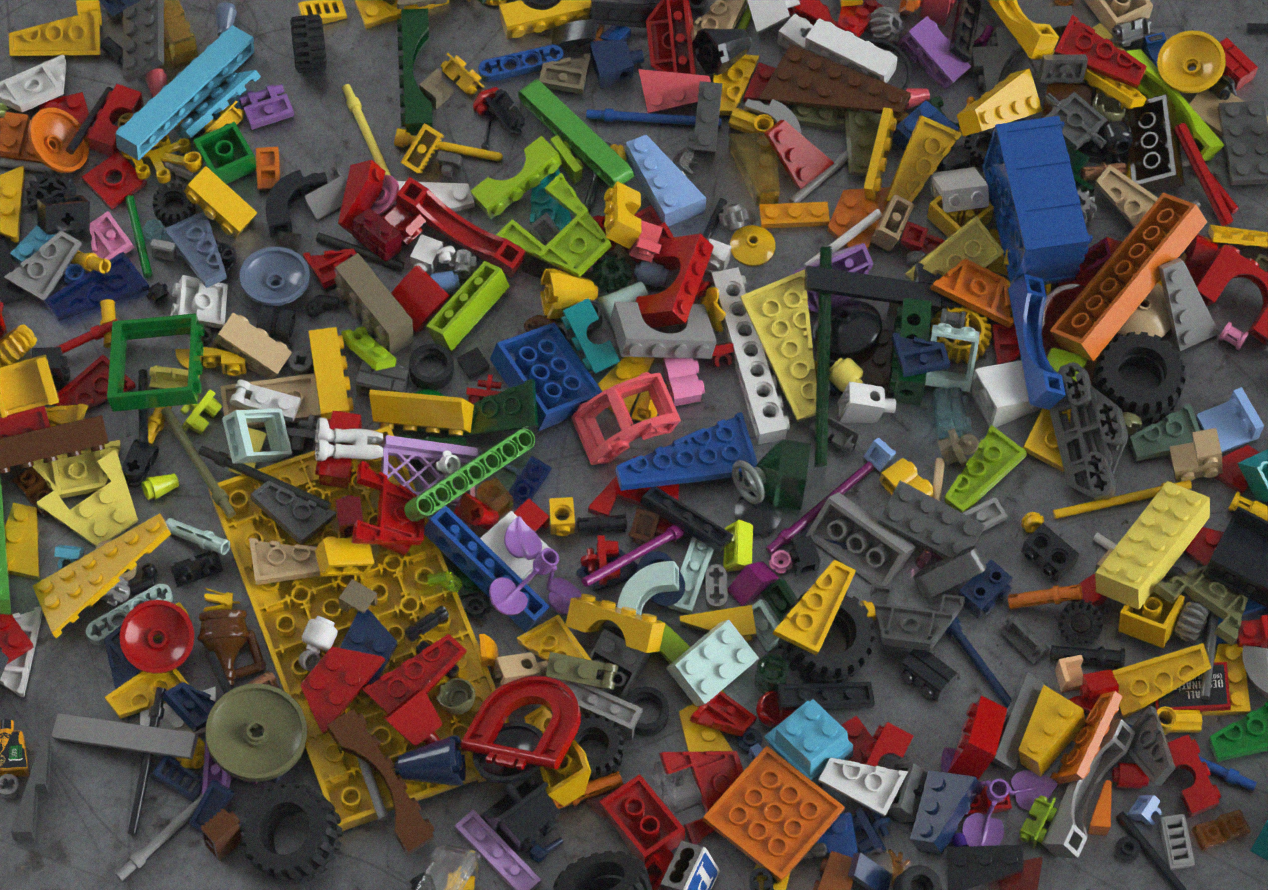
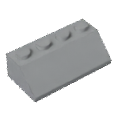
(872, 548)

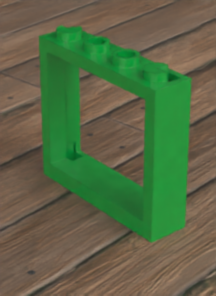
(151, 328)

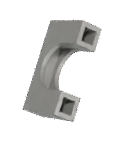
(639, 340)

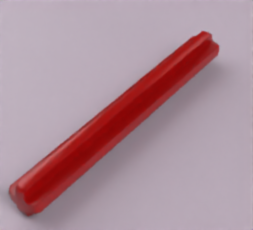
(1203, 174)

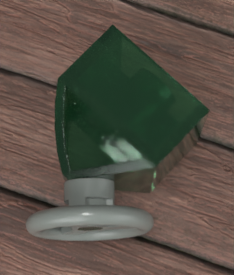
(779, 474)

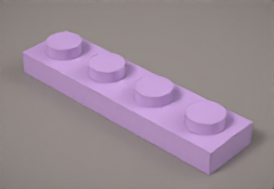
(497, 852)

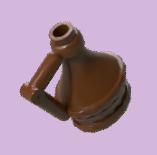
(226, 634)

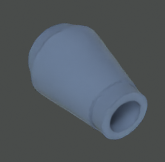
(225, 16)

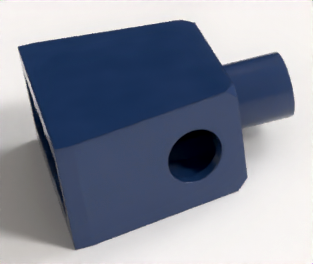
(613, 61)

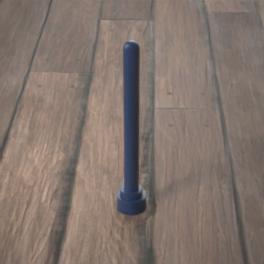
(954, 630)

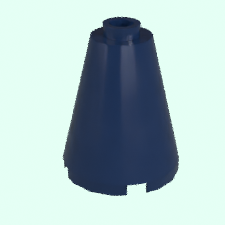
(434, 763)

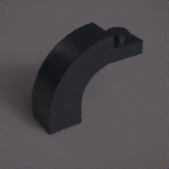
(285, 194)

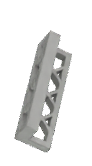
(597, 702)

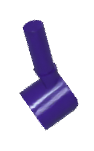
(958, 840)

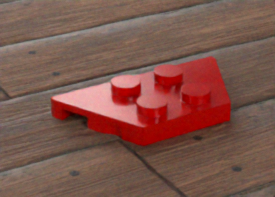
(337, 682)

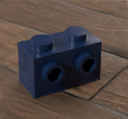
(985, 589)

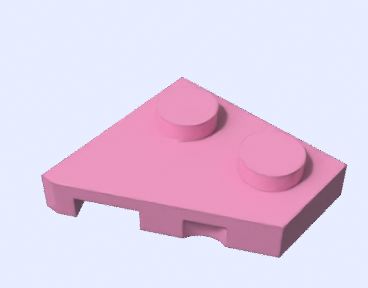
(108, 237)

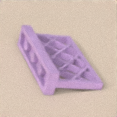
(425, 452)

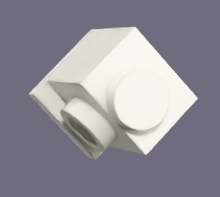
(719, 258)

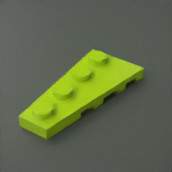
(988, 465)

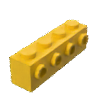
(328, 371)

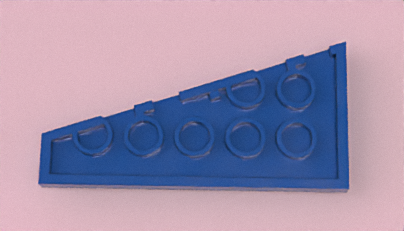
(692, 458)

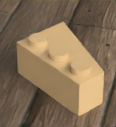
(254, 345)

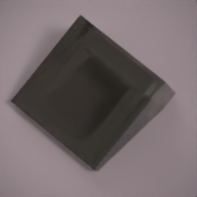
(534, 266)

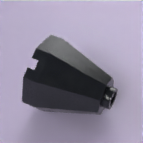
(720, 48)

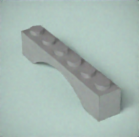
(1068, 828)

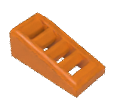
(1101, 817)

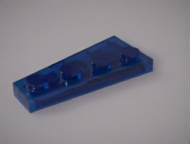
(88, 291)

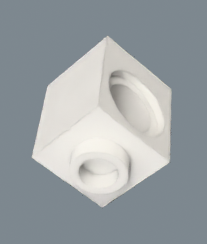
(425, 254)

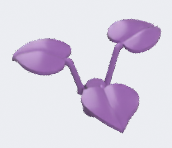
(521, 542)
(1026, 786)

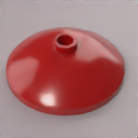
(155, 619)

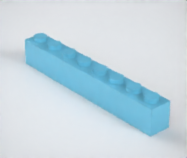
(184, 92)

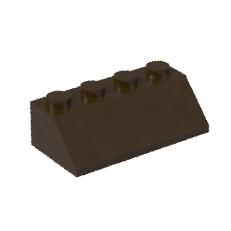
(1155, 147)

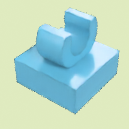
(68, 553)

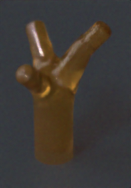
(898, 865)

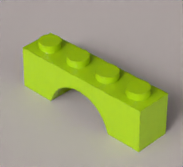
(496, 195)

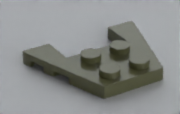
(1211, 594)

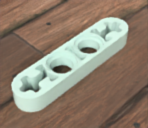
(123, 610)

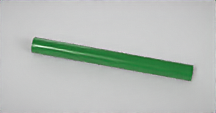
(138, 236)

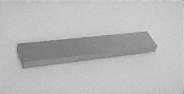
(125, 736)

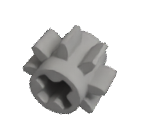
(733, 216)
(463, 263)
(118, 593)

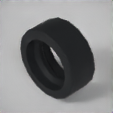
(426, 351)
(656, 696)

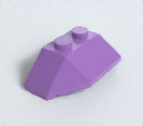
(851, 259)

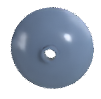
(274, 267)

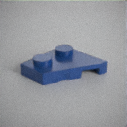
(841, 836)

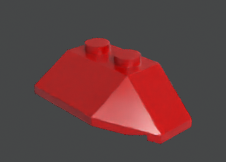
(672, 37)

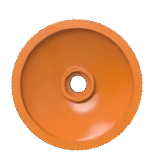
(50, 135)

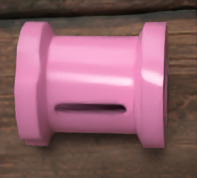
(1233, 336)

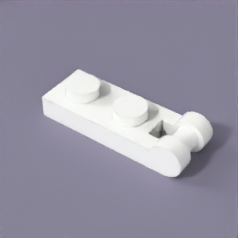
(265, 399)

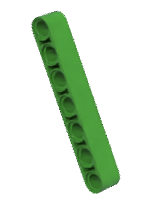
(576, 133)
(462, 479)

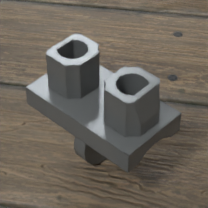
(298, 436)

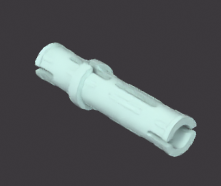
(205, 539)

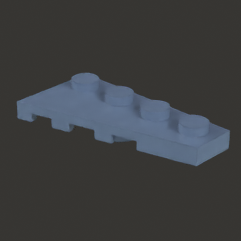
(198, 248)

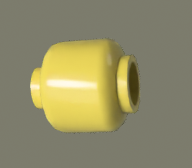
(844, 372)

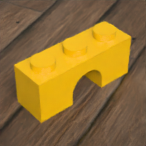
(619, 211)

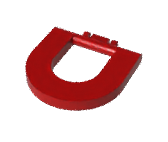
(508, 698)

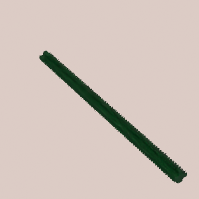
(823, 366)

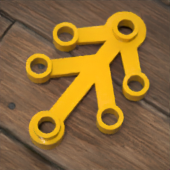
(191, 160)

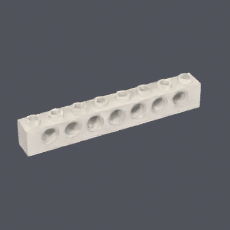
(765, 428)

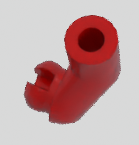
(480, 103)

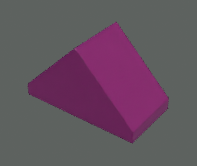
(751, 582)

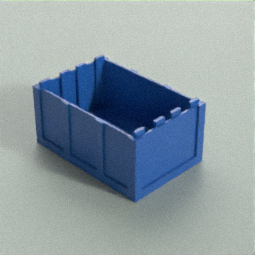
(1036, 200)

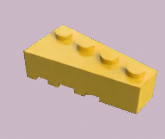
(1006, 102)

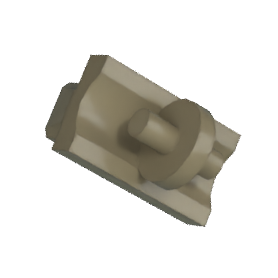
(955, 448)

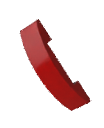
(916, 238)

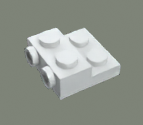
(205, 302)

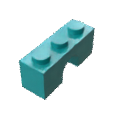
(596, 355)

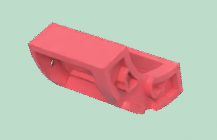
(606, 451)

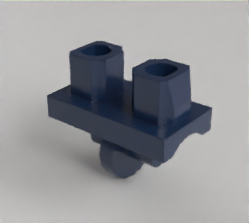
(873, 841)

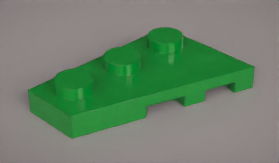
(1243, 737)

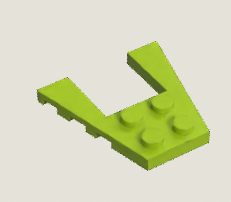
(575, 245)

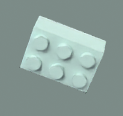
(712, 663)

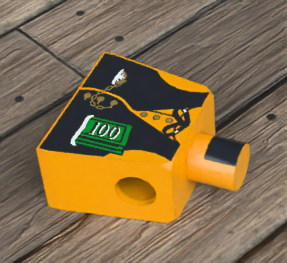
(13, 751)

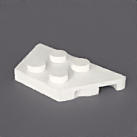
(34, 85)
(17, 672)

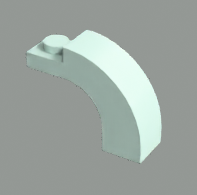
(649, 582)

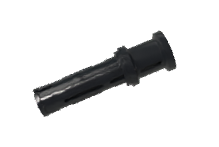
(1098, 656)

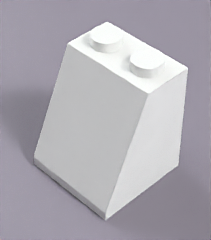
(1001, 393)

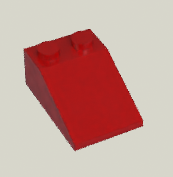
(642, 819)

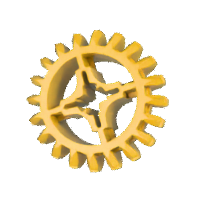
(16, 344)
(960, 348)

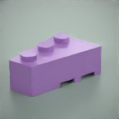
(931, 49)

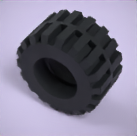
(308, 43)
(604, 732)

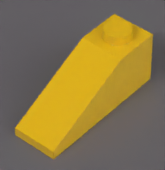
(740, 617)

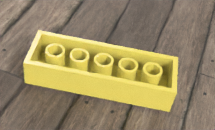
(1152, 545)

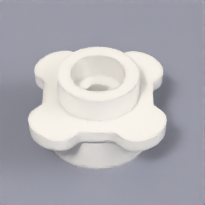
(452, 460)

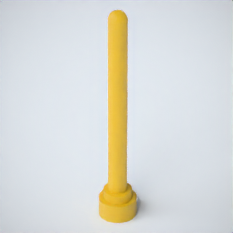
(404, 138)

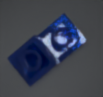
(529, 480)

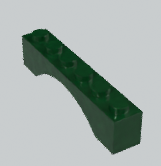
(415, 35)

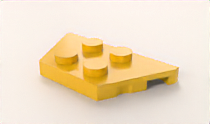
(11, 202)

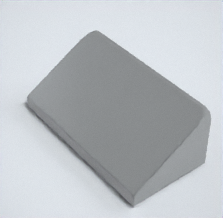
(326, 198)

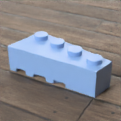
(663, 183)

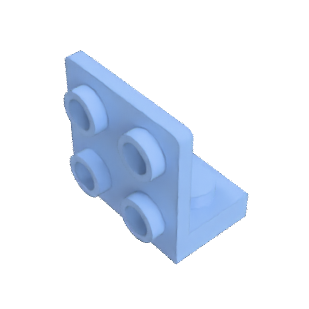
(1234, 420)

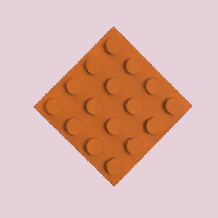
(773, 813)

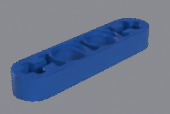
(519, 60)

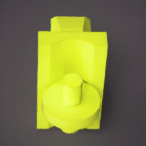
(195, 421)

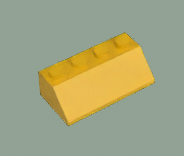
(422, 412)

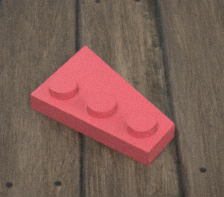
(669, 89)

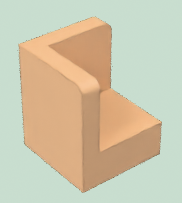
(1069, 673)

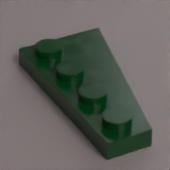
(505, 411)

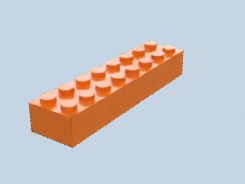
(1128, 276)

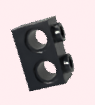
(1053, 549)

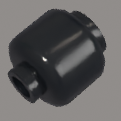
(1117, 137)

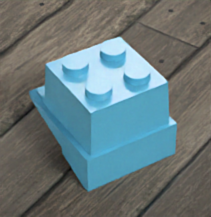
(810, 739)

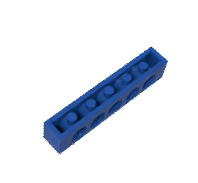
(480, 562)

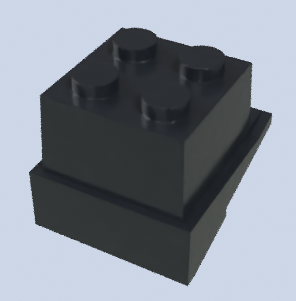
(523, 815)

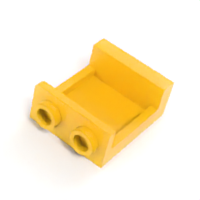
(26, 386)

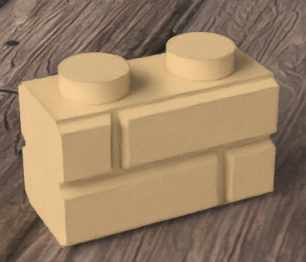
(892, 222)

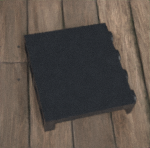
(1243, 557)

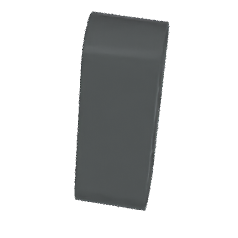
(950, 572)

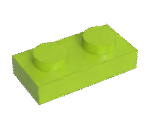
(571, 165)

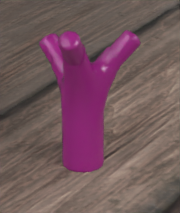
(984, 37)

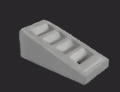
(1182, 830)

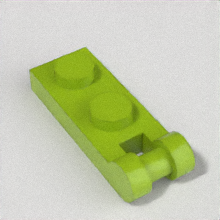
(368, 348)

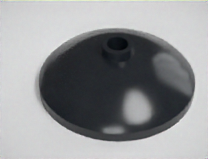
(852, 328)
(514, 735)

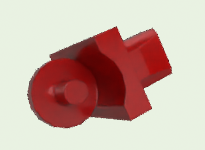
(475, 395)
(604, 550)

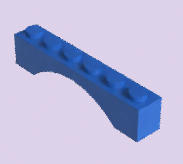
(1027, 303)

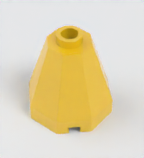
(564, 291)

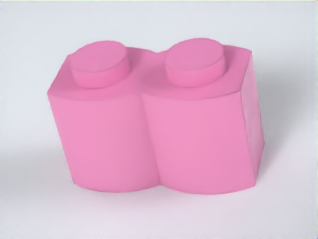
(683, 380)

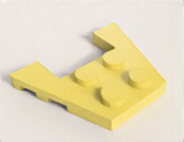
(102, 513)

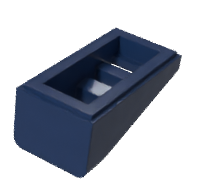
(174, 785)

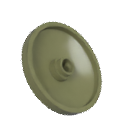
(256, 732)

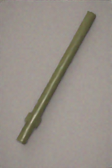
(218, 495)

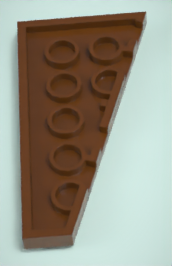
(825, 84)

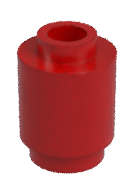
(1129, 776)

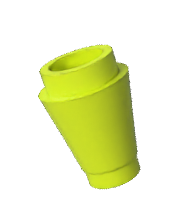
(159, 485)

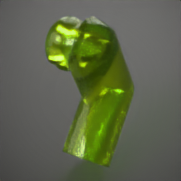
(445, 579)

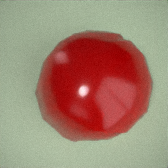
(769, 712)

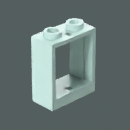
(949, 379)
(239, 438)

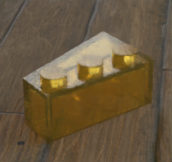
(178, 40)
(757, 165)

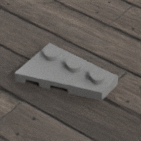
(45, 267)

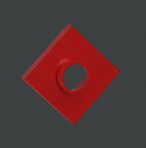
(115, 193)

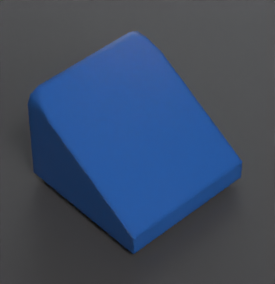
(616, 33)

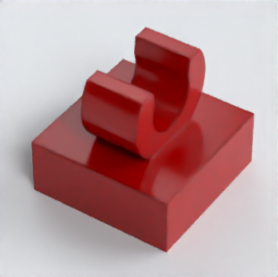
(723, 350)

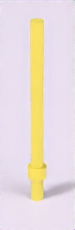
(354, 105)

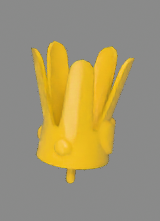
(224, 599)

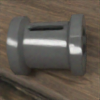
(954, 319)

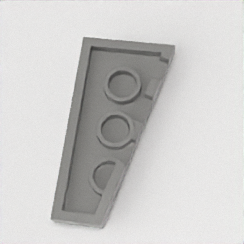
(1186, 309)

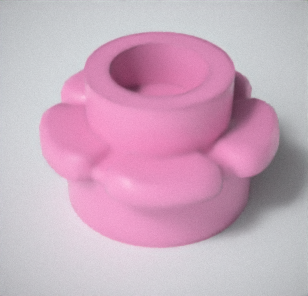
(780, 555)

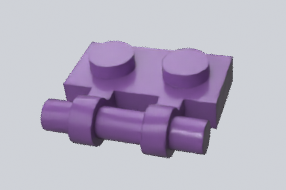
(269, 110)

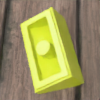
(739, 550)

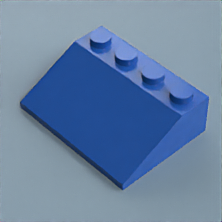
(558, 372)

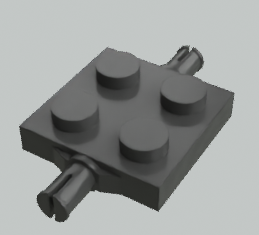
(1080, 120)

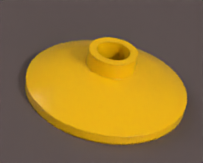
(752, 253)

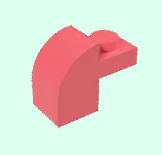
(647, 242)

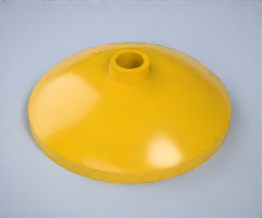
(1191, 50)

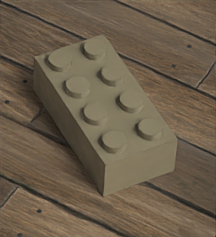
(373, 304)

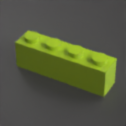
(468, 306)

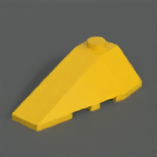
(573, 774)

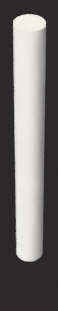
(850, 234)

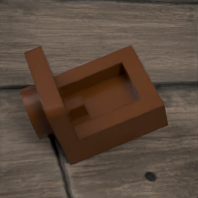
(644, 526)

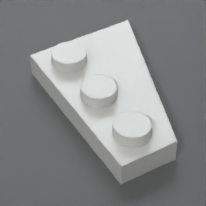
(454, 195)
(866, 784)

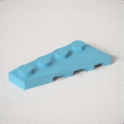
(216, 103)

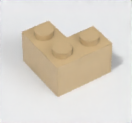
(1197, 458)

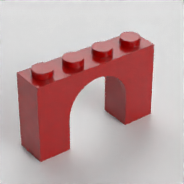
(1228, 265)
(674, 304)

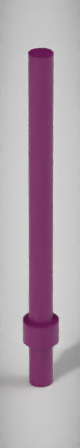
(673, 533)
(787, 534)

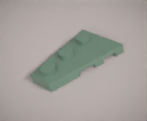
(1158, 437)

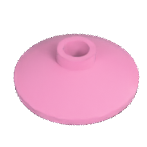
(387, 195)

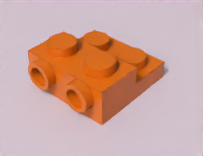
(15, 139)

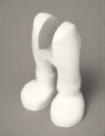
(358, 437)

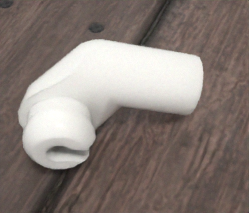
(445, 254)

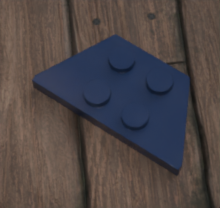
(370, 637)

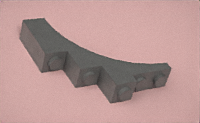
(991, 62)

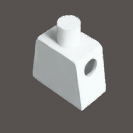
(770, 12)
(863, 403)

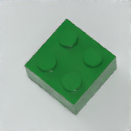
(226, 153)

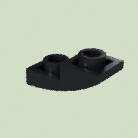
(575, 32)

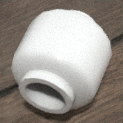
(319, 634)

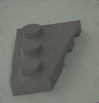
(290, 512)

